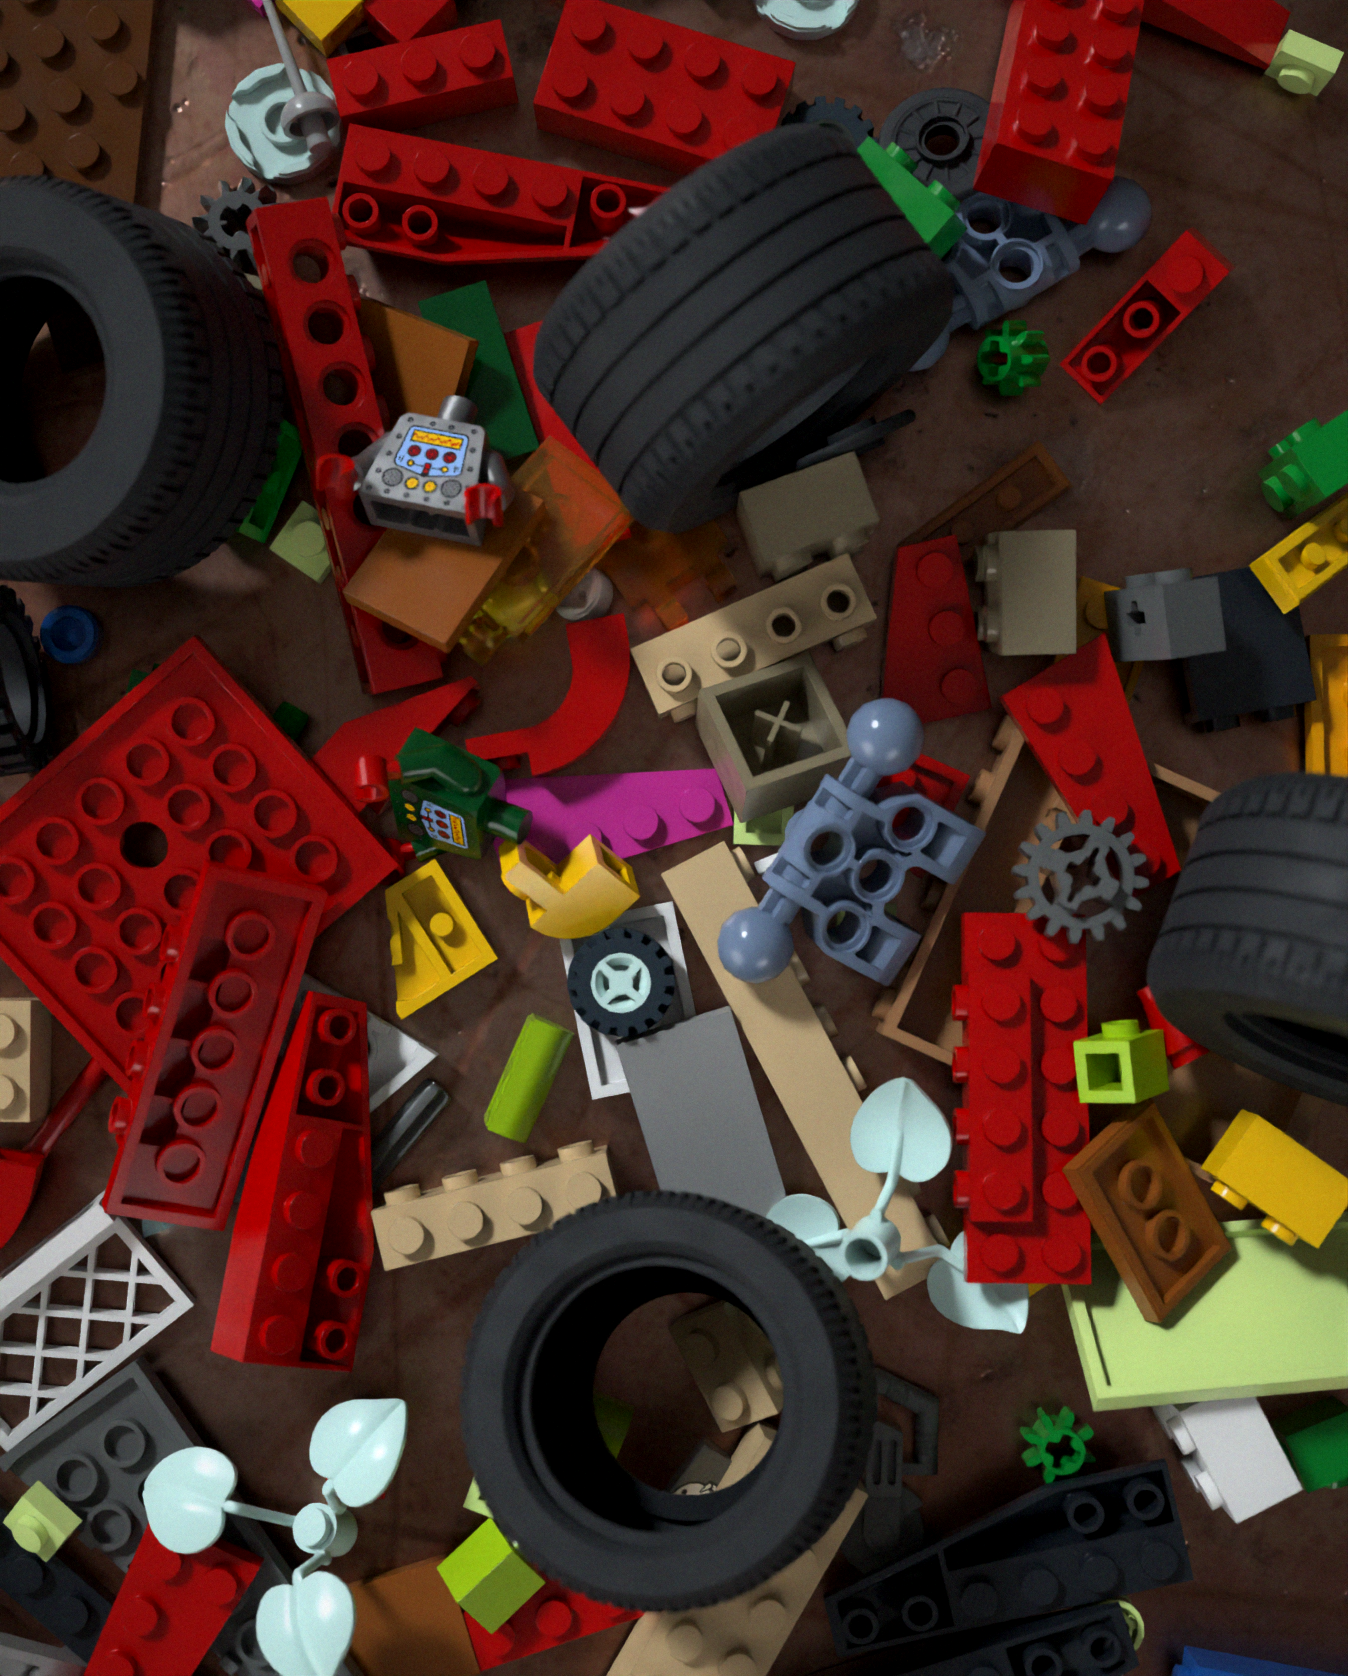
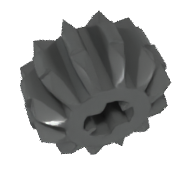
(230, 212)

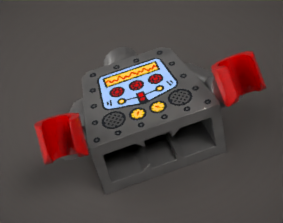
(427, 475)

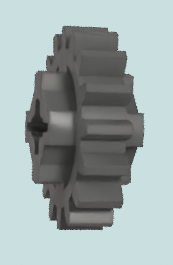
(1104, 889)

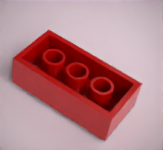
(656, 88)
(1059, 104)

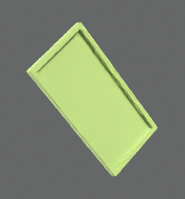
(1250, 1328)

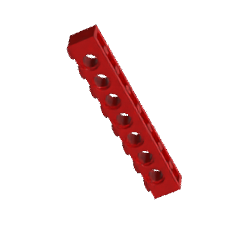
(312, 231)

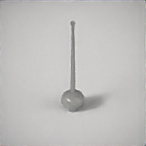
(307, 113)

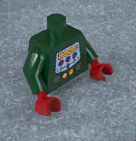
(440, 801)

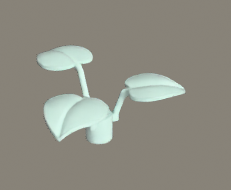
(909, 1137)
(312, 1622)

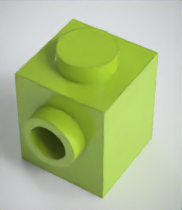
(1121, 1064)
(490, 1576)

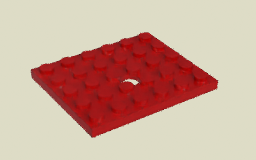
(220, 785)

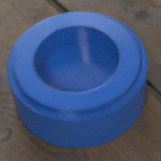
(71, 635)

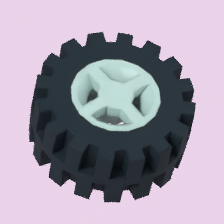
(622, 1008)

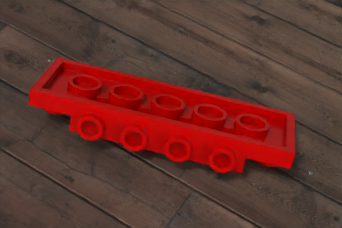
(209, 1045)
(1020, 1101)

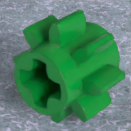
(1013, 357)
(1063, 1460)

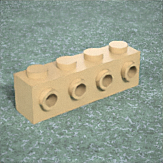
(753, 634)
(492, 1207)

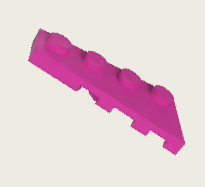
(620, 810)

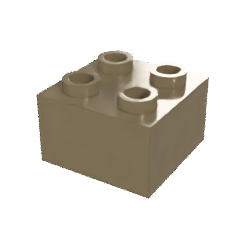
(807, 517)
(1027, 592)
(772, 736)

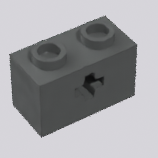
(1165, 616)

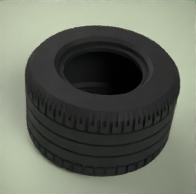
(739, 324)
(185, 401)
(1261, 933)
(537, 1429)

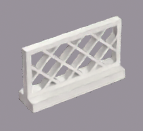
(57, 1257)

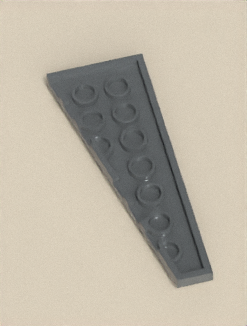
(98, 1465)

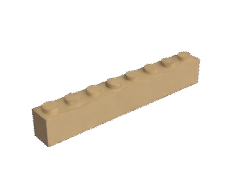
(800, 1059)

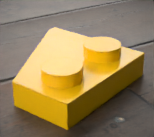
(432, 938)

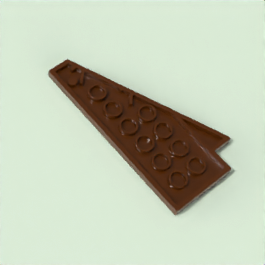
(77, 112)

